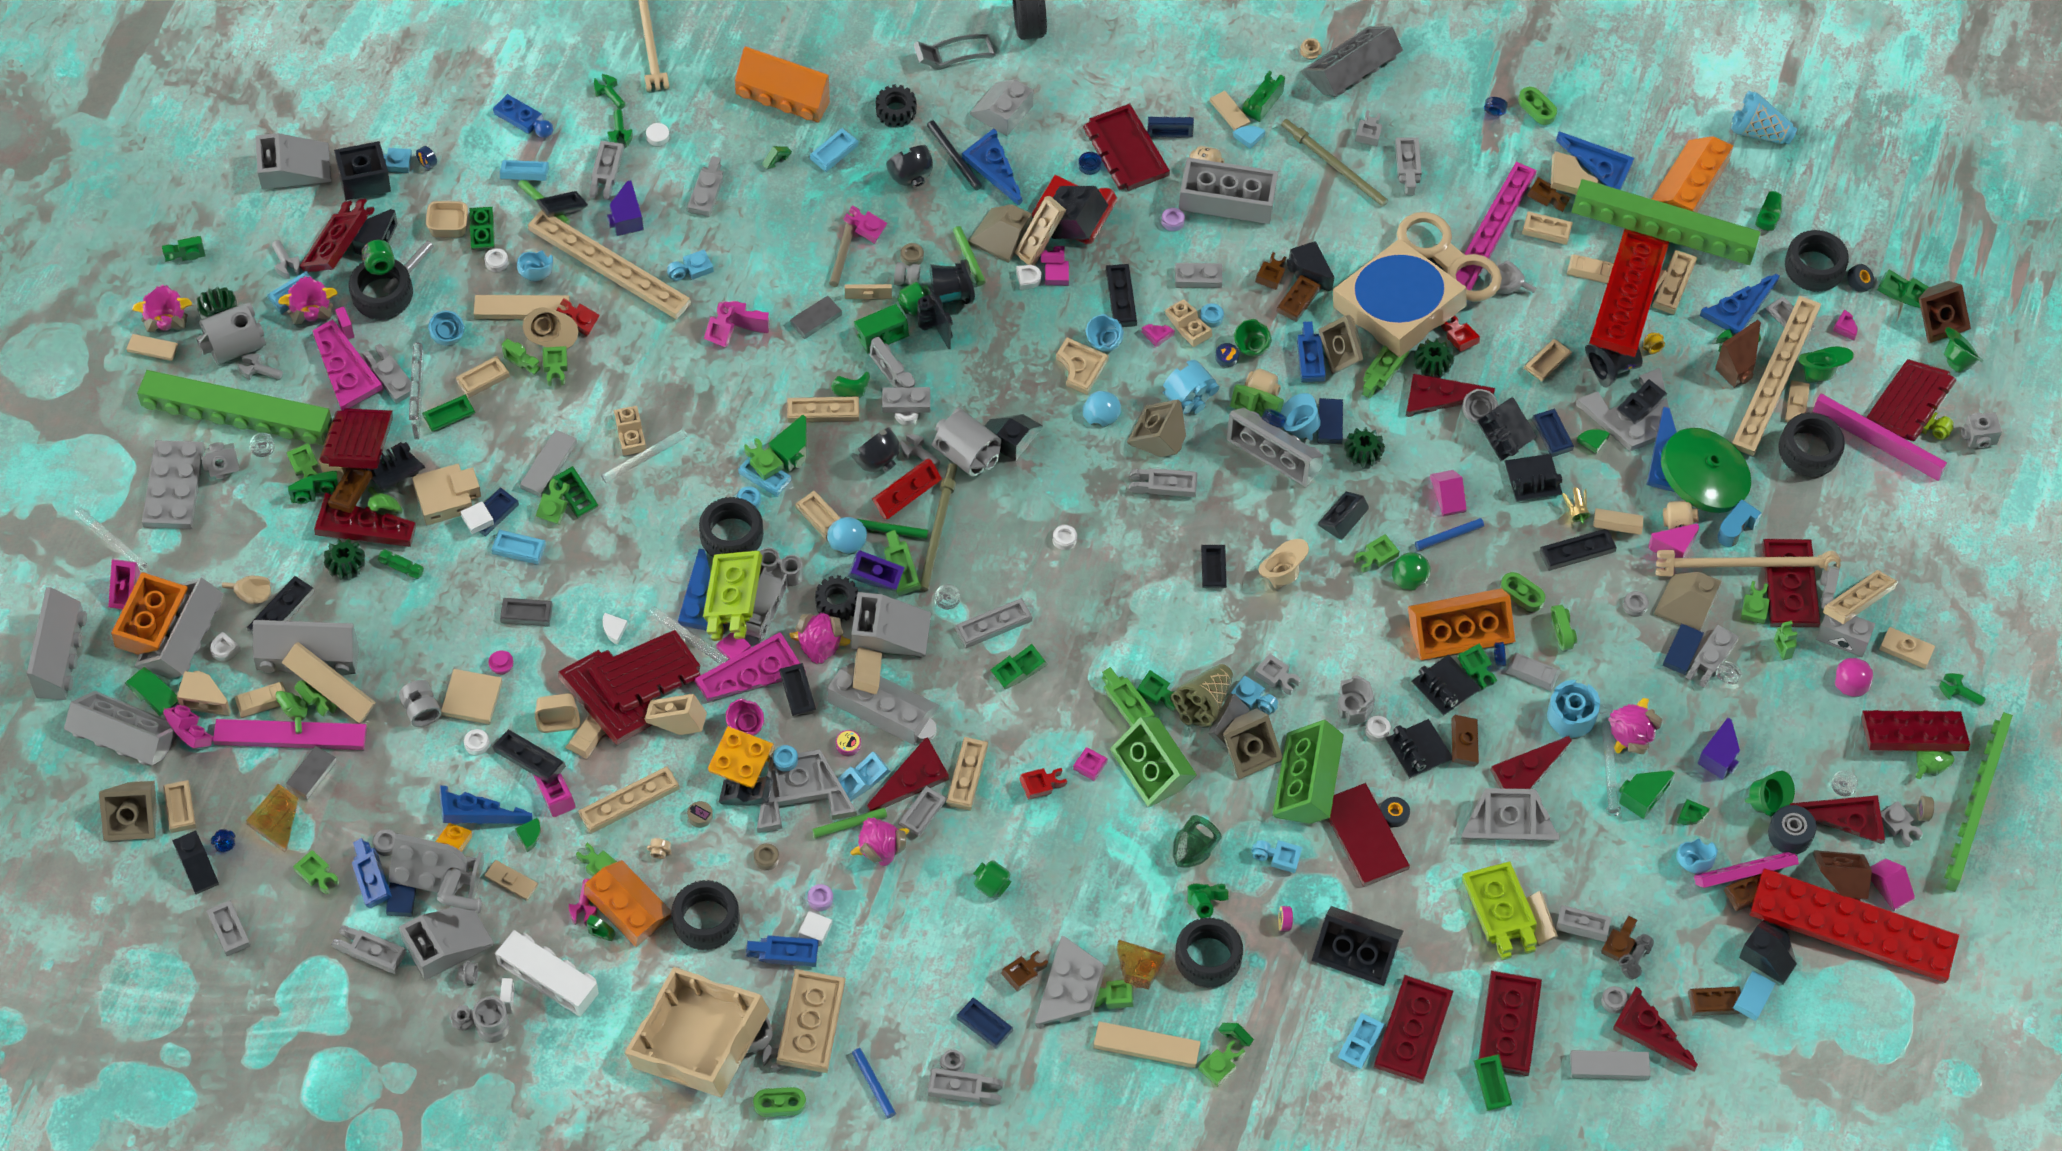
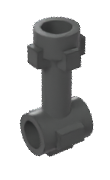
(1629, 962)

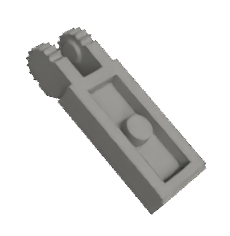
(606, 168)
(889, 365)
(389, 374)
(1164, 482)
(1712, 654)
(370, 949)
(963, 1086)

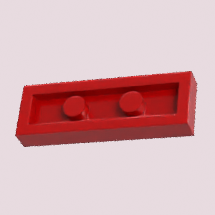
(907, 489)

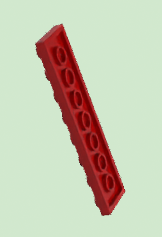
(1629, 293)
(1854, 925)

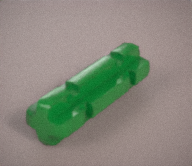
(400, 564)

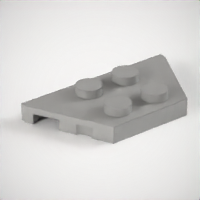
(1510, 816)
(1071, 985)

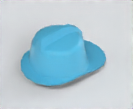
(1301, 416)

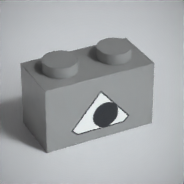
(1850, 637)

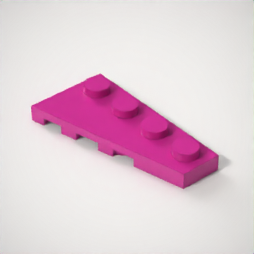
(346, 369)
(748, 670)

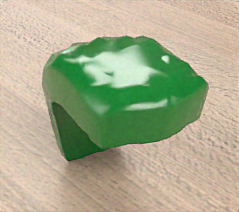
(1770, 212)
(850, 388)

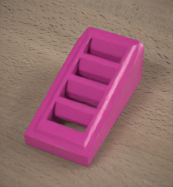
(559, 803)

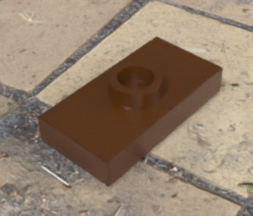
(1298, 298)
(350, 489)
(1465, 740)
(1742, 892)
(1713, 1000)

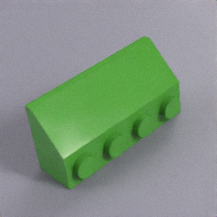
(1308, 773)

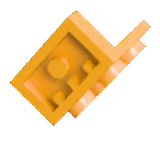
(741, 757)

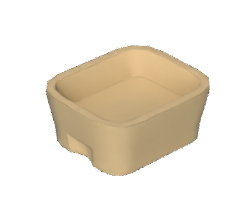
(447, 218)
(556, 713)

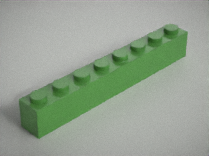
(1666, 222)
(234, 407)

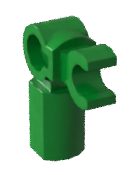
(1201, 895)

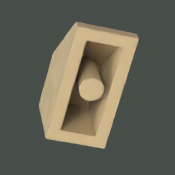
(202, 694)
(677, 714)

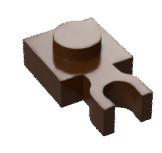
(1544, 194)
(1271, 273)
(1023, 972)

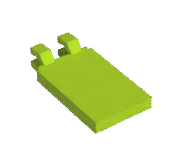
(732, 593)
(1501, 907)

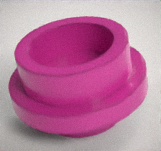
(501, 662)

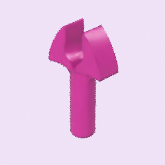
(583, 904)

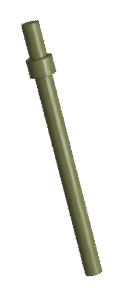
(1302, 136)
(947, 488)

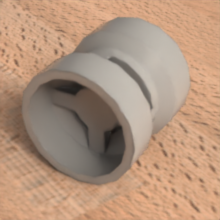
(912, 276)

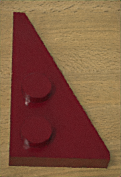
(1437, 393)
(1529, 767)
(918, 771)
(1852, 815)
(1646, 1027)

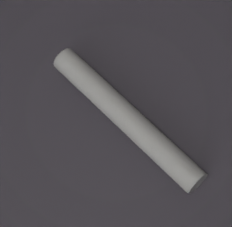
(410, 265)

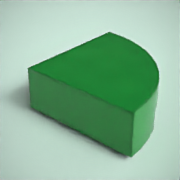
(776, 155)
(1593, 439)
(1692, 813)
(529, 833)
(600, 928)
(1237, 1032)

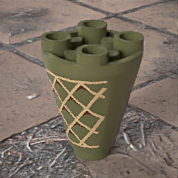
(1203, 696)

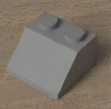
(1004, 105)

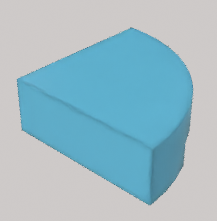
(1249, 135)

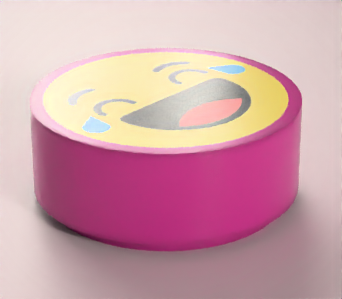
(848, 743)
(1285, 918)

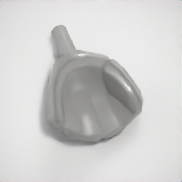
(1512, 279)

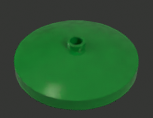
(1705, 470)

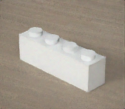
(547, 973)

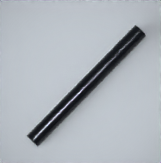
(954, 155)

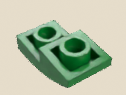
(482, 228)
(306, 488)
(152, 690)

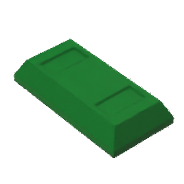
(448, 413)
(1492, 1082)

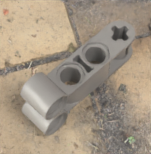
(771, 589)

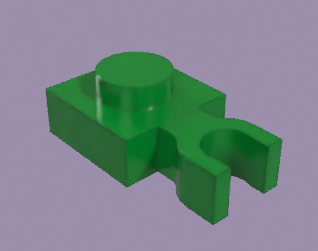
(187, 249)
(1476, 663)
(1155, 689)

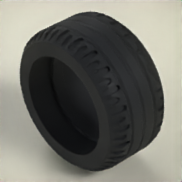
(1030, 18)
(1823, 243)
(385, 306)
(1821, 427)
(730, 509)
(700, 892)
(1213, 929)

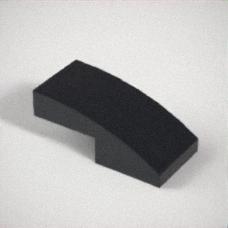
(1642, 402)
(738, 794)

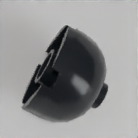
(911, 167)
(878, 452)

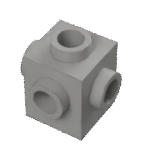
(1981, 430)
(224, 452)

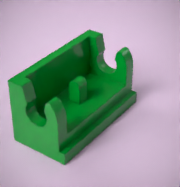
(1264, 97)
(886, 324)

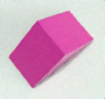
(1449, 492)
(1675, 539)
(122, 581)
(1892, 883)

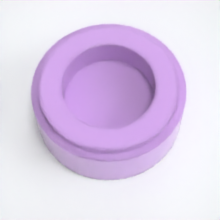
(1173, 219)
(820, 897)

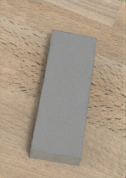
(548, 463)
(993, 623)
(1609, 1064)

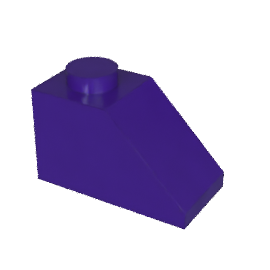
(625, 211)
(875, 571)
(1721, 751)

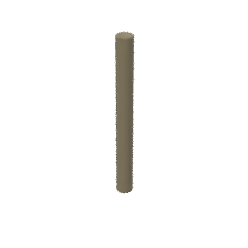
(842, 254)

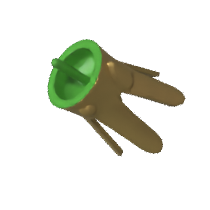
(1580, 511)

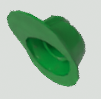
(1959, 352)
(1823, 363)
(1771, 793)

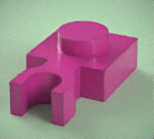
(868, 225)
(719, 328)

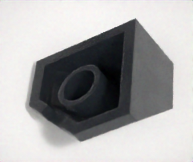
(1015, 433)
(1770, 951)

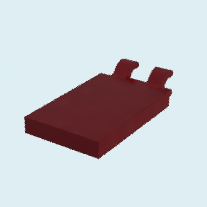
(336, 237)

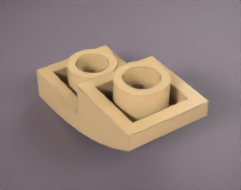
(1186, 321)
(630, 430)

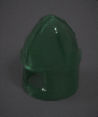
(1191, 845)

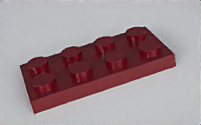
(1915, 730)

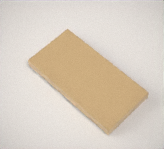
(811, 1021)

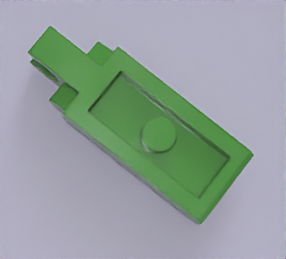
(1381, 371)
(900, 554)
(1125, 697)

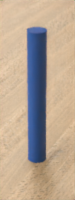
(1449, 534)
(873, 1083)

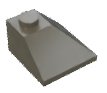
(1001, 231)
(1341, 343)
(1160, 429)
(1688, 599)
(1252, 743)
(129, 811)

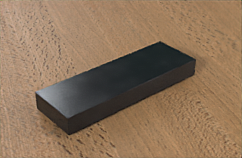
(1121, 294)
(1577, 549)
(286, 602)
(529, 756)

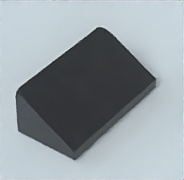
(1344, 514)

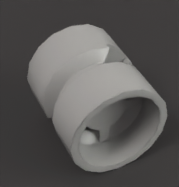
(420, 703)
(491, 1019)

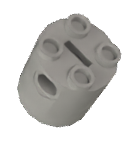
(231, 334)
(967, 442)

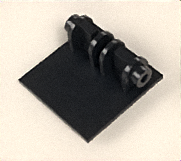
(932, 315)
(1506, 429)
(398, 468)
(1533, 477)
(1445, 684)
(1418, 748)

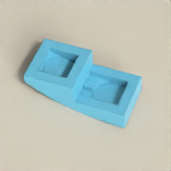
(864, 776)
(1754, 995)
(1361, 1041)

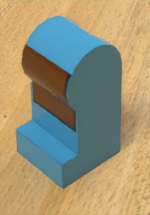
(1735, 523)

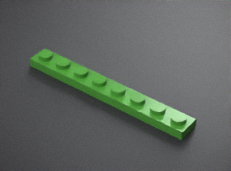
(1975, 808)

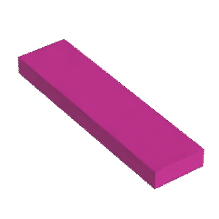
(1746, 869)

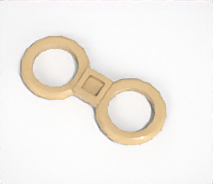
(1449, 256)

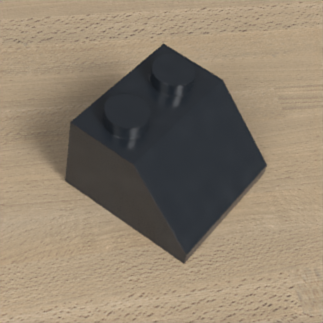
(362, 170)

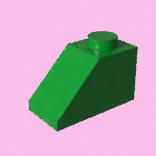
(791, 444)
(1645, 791)

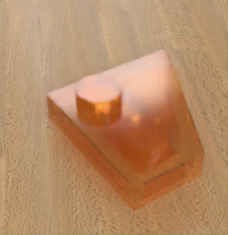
(275, 817)
(1139, 964)

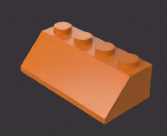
(782, 84)
(1694, 173)
(1461, 623)

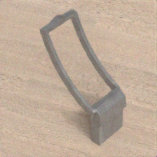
(930, 54)

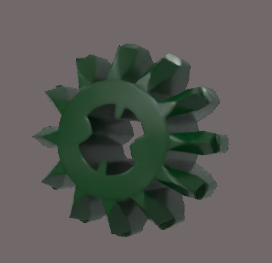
(215, 302)
(1434, 358)
(1364, 447)
(344, 559)

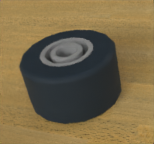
(1794, 838)

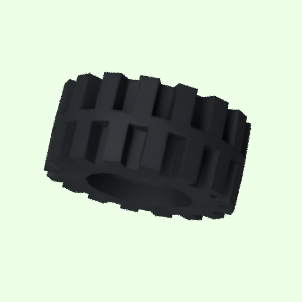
(897, 95)
(835, 586)

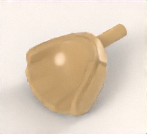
(251, 589)

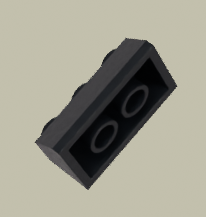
(1357, 945)

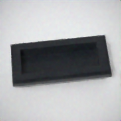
(561, 203)
(1213, 566)
(797, 689)

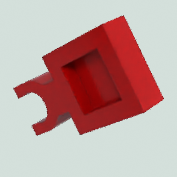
(583, 316)
(1460, 335)
(1039, 784)

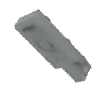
(1408, 163)
(707, 188)

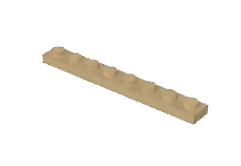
(609, 264)
(1776, 375)

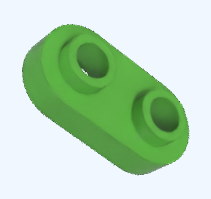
(1539, 106)
(1524, 591)
(1560, 620)
(779, 1101)

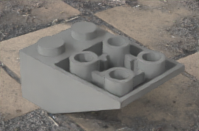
(291, 161)
(889, 625)
(444, 939)

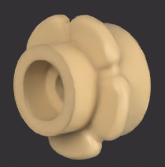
(1310, 44)
(659, 848)

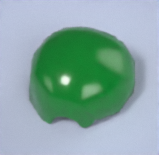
(1252, 338)
(1411, 571)

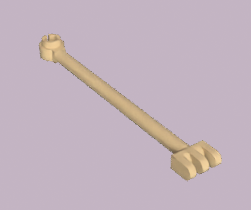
(655, 77)
(1672, 562)

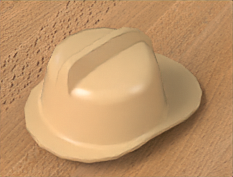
(550, 328)
(1284, 562)

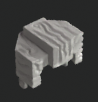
(1355, 700)

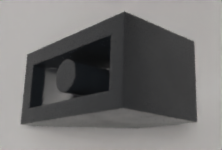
(375, 228)
(1310, 263)
(195, 862)

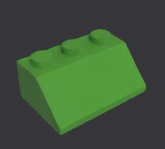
(1152, 760)

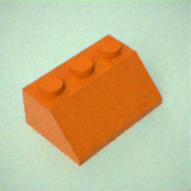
(147, 614)
(627, 902)

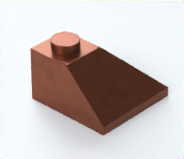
(1942, 308)
(1739, 355)
(1846, 872)

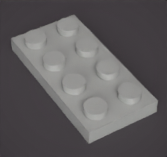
(173, 484)

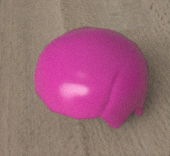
(1854, 677)
(745, 716)

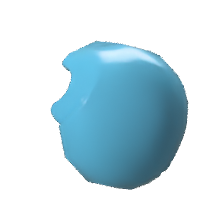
(534, 265)
(446, 328)
(1104, 333)
(1102, 408)
(847, 535)
(1696, 856)

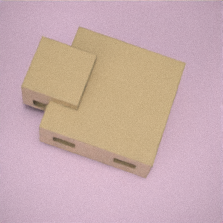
(445, 492)

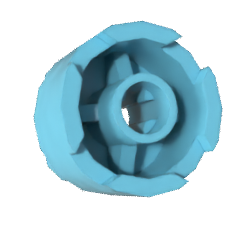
(1191, 387)
(1573, 709)

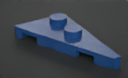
(989, 160)
(1603, 163)
(1739, 309)
(1665, 431)
(695, 597)
(478, 810)

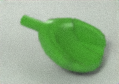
(383, 501)
(293, 707)
(1933, 762)

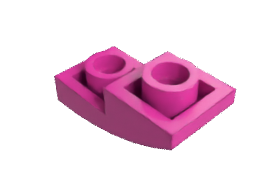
(750, 320)
(186, 727)

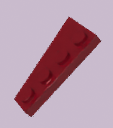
(363, 525)

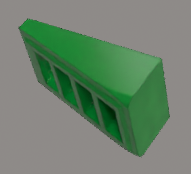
(566, 475)

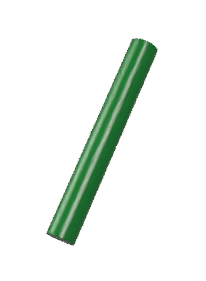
(900, 530)

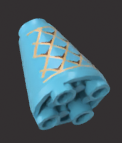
(1762, 121)

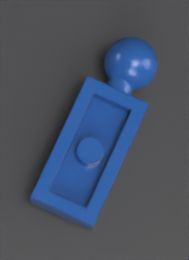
(523, 116)

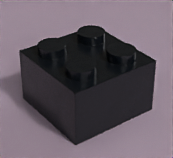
(1083, 211)

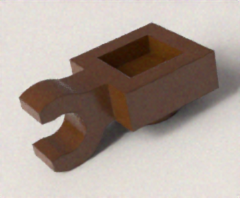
(1620, 942)

